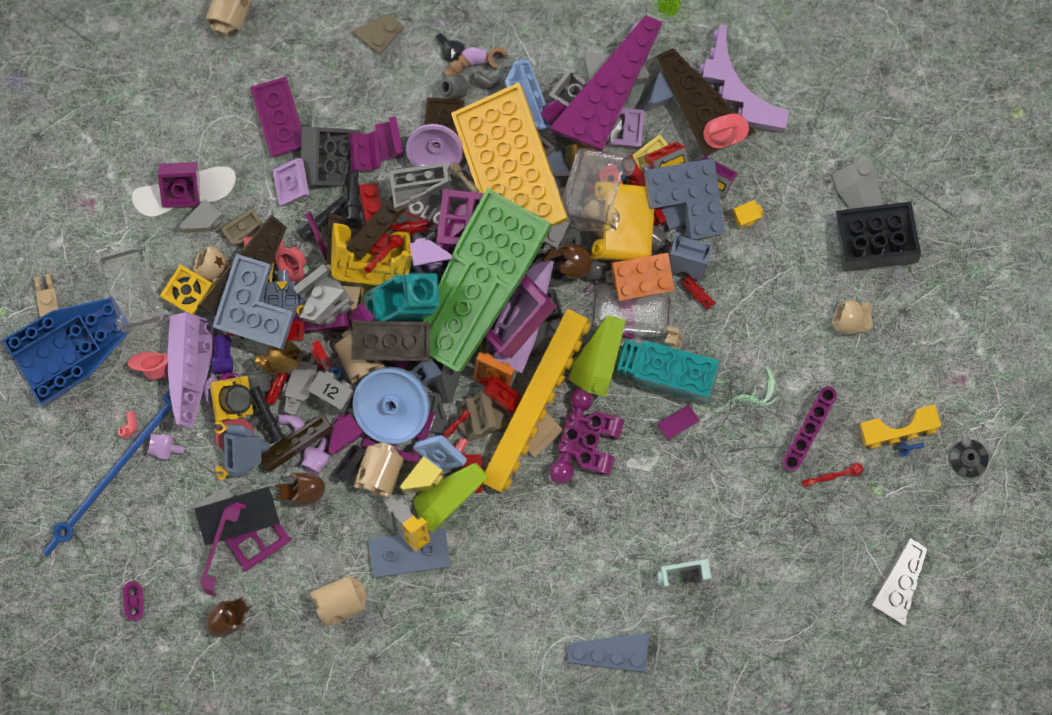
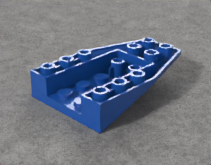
(65, 347)

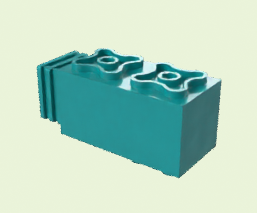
(403, 298)
(669, 370)

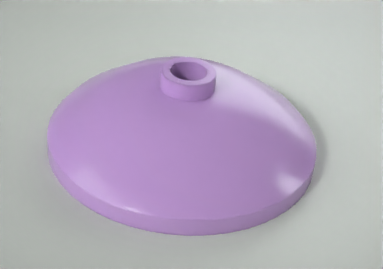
(423, 151)

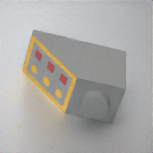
(202, 219)

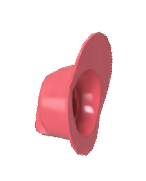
(726, 130)
(293, 261)
(151, 364)

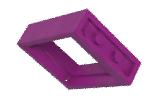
(528, 327)

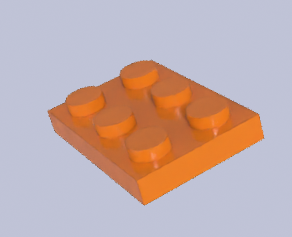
(642, 276)
(487, 366)

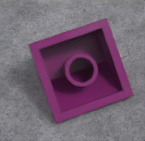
(179, 184)

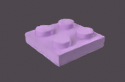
(291, 182)

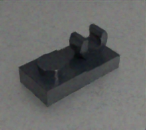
(346, 467)

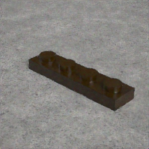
(374, 229)
(296, 442)

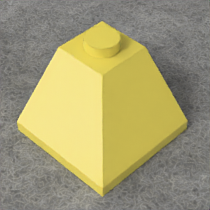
(422, 477)

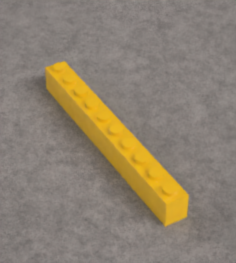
(535, 400)

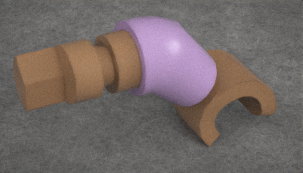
(474, 56)

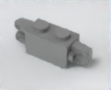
(300, 381)

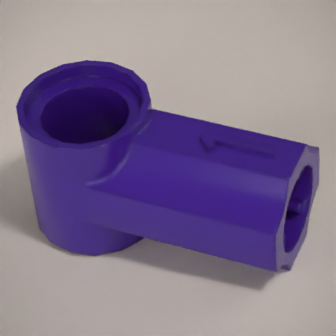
(222, 360)

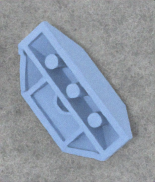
(524, 74)

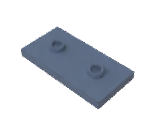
(394, 556)

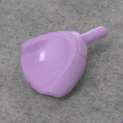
(207, 391)

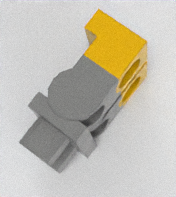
(409, 528)

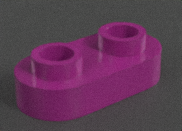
(133, 601)

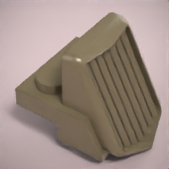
(485, 417)

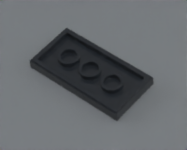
(258, 514)

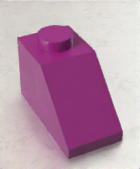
(344, 433)

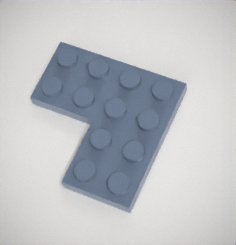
(694, 186)
(242, 308)

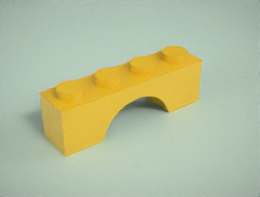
(876, 432)

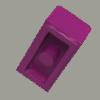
(678, 422)

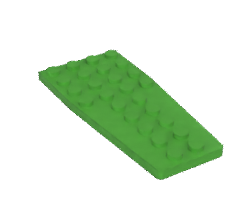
(483, 276)

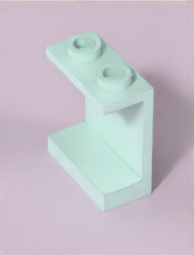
(702, 565)

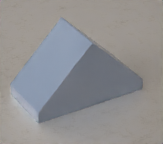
(658, 93)

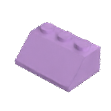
(429, 257)

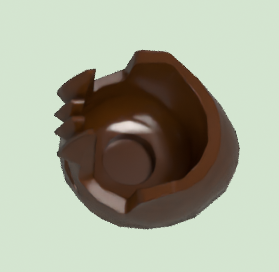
(575, 260)
(308, 492)
(226, 617)

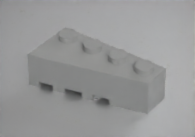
(569, 88)

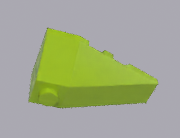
(596, 362)
(442, 501)

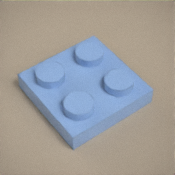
(440, 452)

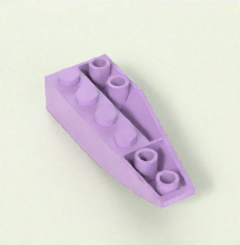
(516, 312)
(188, 364)

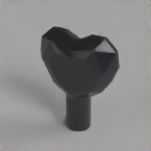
(450, 48)

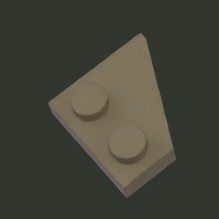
(379, 33)

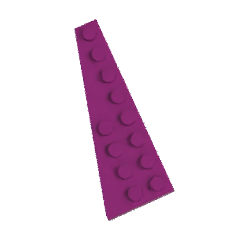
(599, 104)

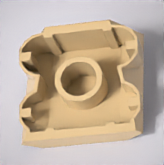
(547, 433)

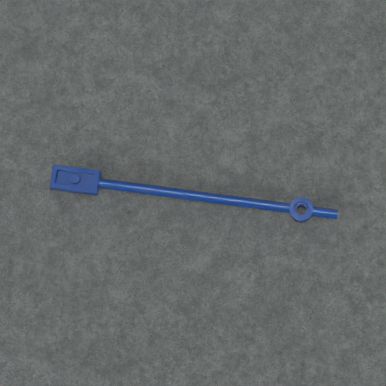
(106, 480)

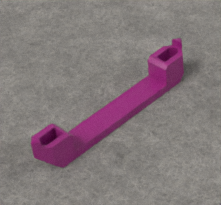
(231, 513)

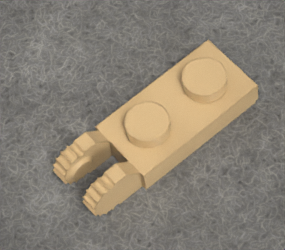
(47, 298)
(674, 339)

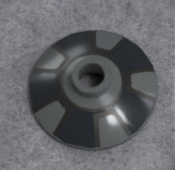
(962, 465)

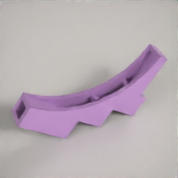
(720, 71)

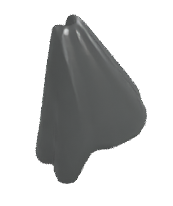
(447, 382)

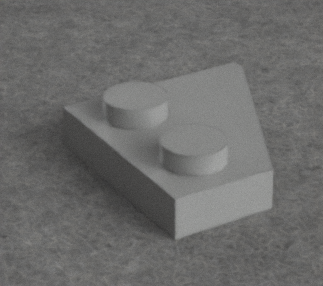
(321, 302)

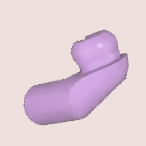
(295, 421)

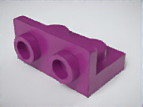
(365, 152)

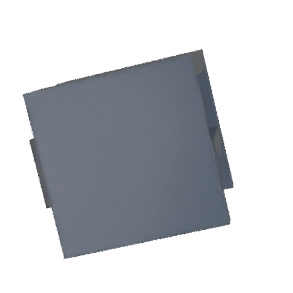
(688, 256)

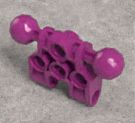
(610, 427)

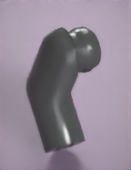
(485, 82)
(432, 236)
(256, 418)

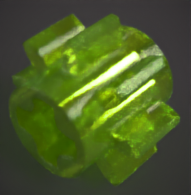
(669, 7)

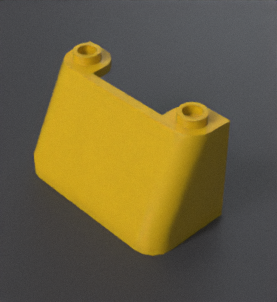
(634, 229)
(348, 268)

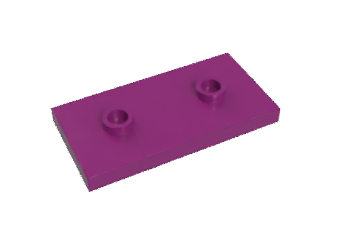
(278, 116)

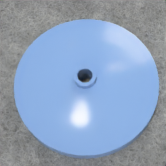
(379, 416)

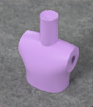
(162, 446)
(315, 458)

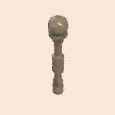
(456, 170)

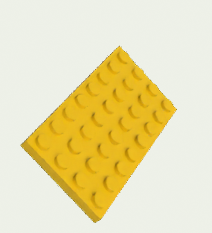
(508, 152)

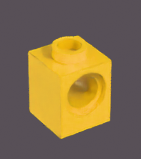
(747, 214)

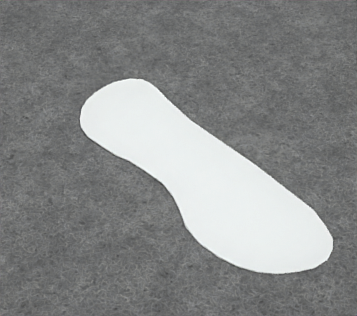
(214, 185)

